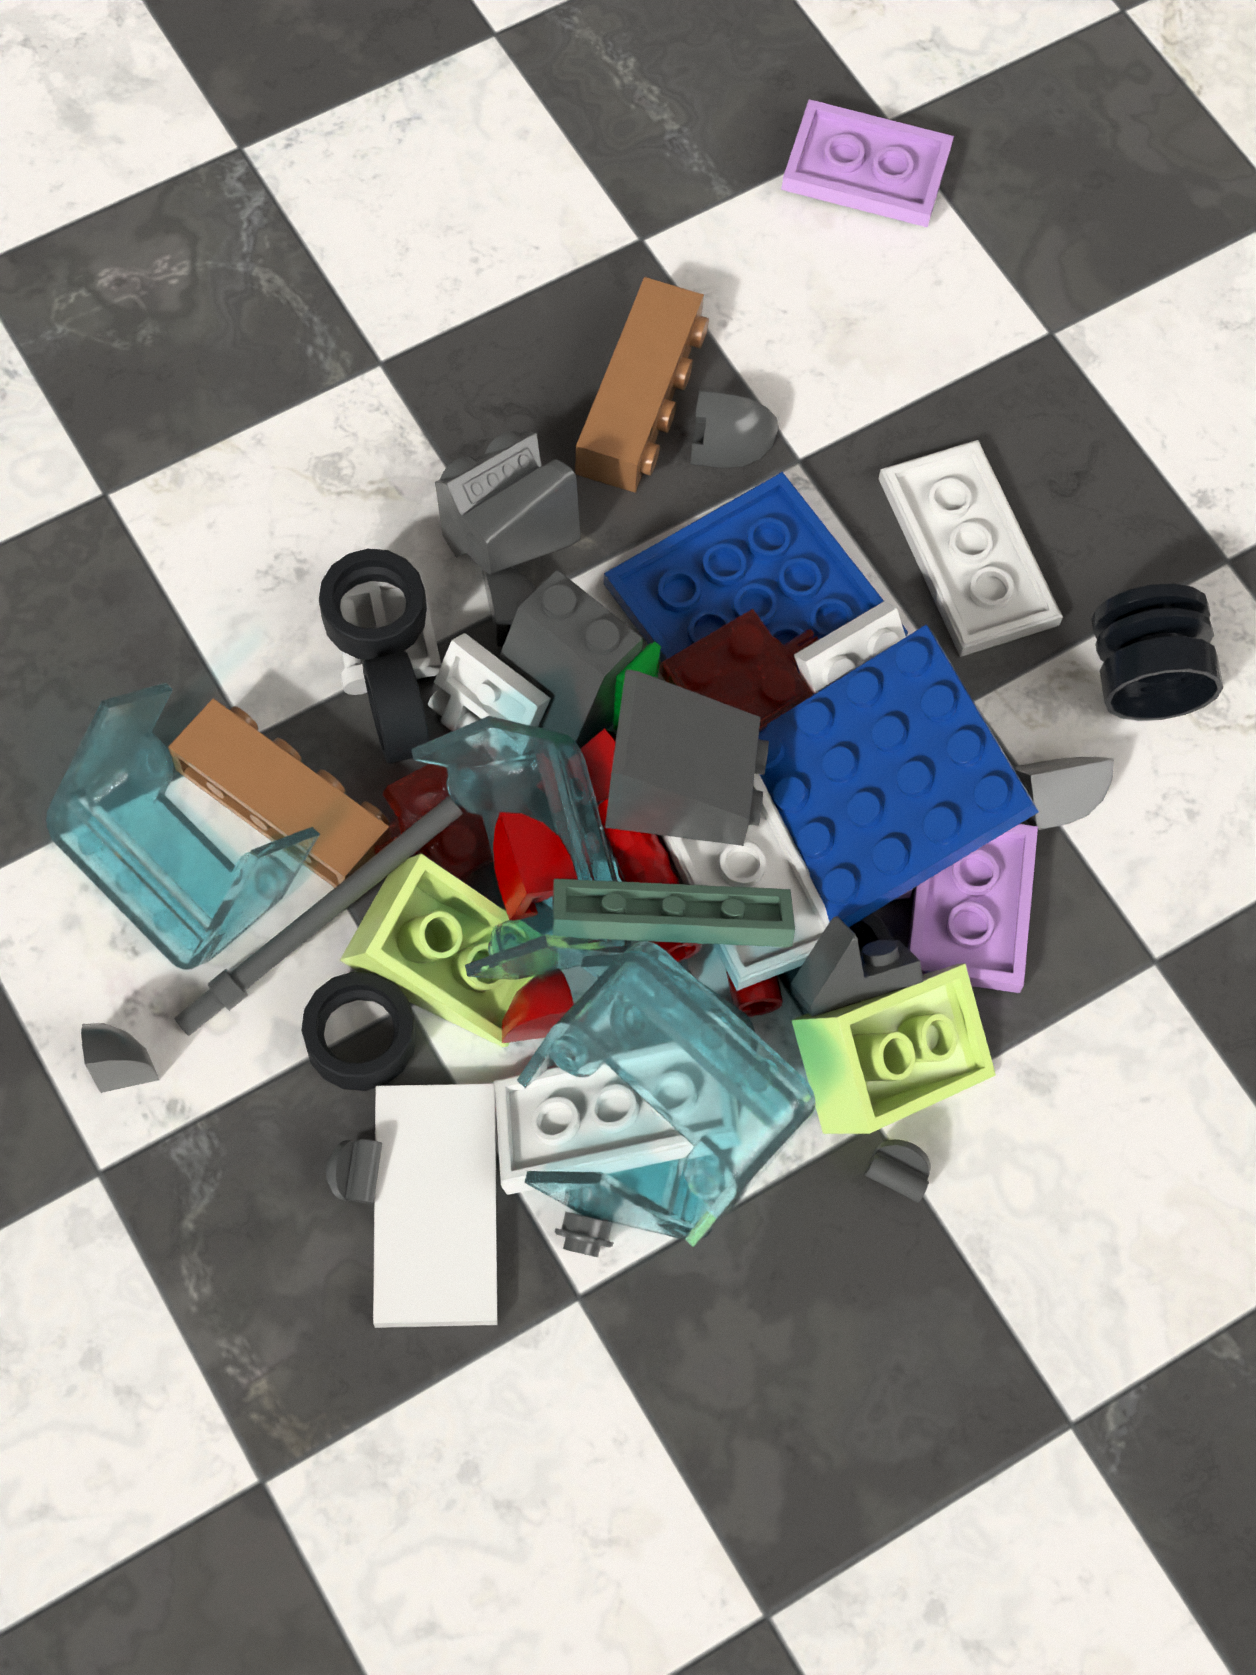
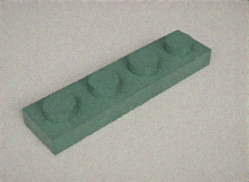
(673, 913)

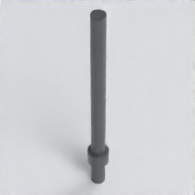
(230, 987)

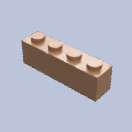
(640, 385)
(276, 791)

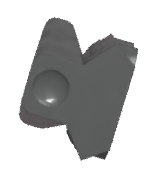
(508, 504)

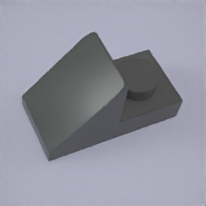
(842, 975)

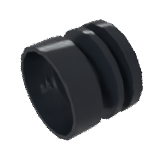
(1156, 652)

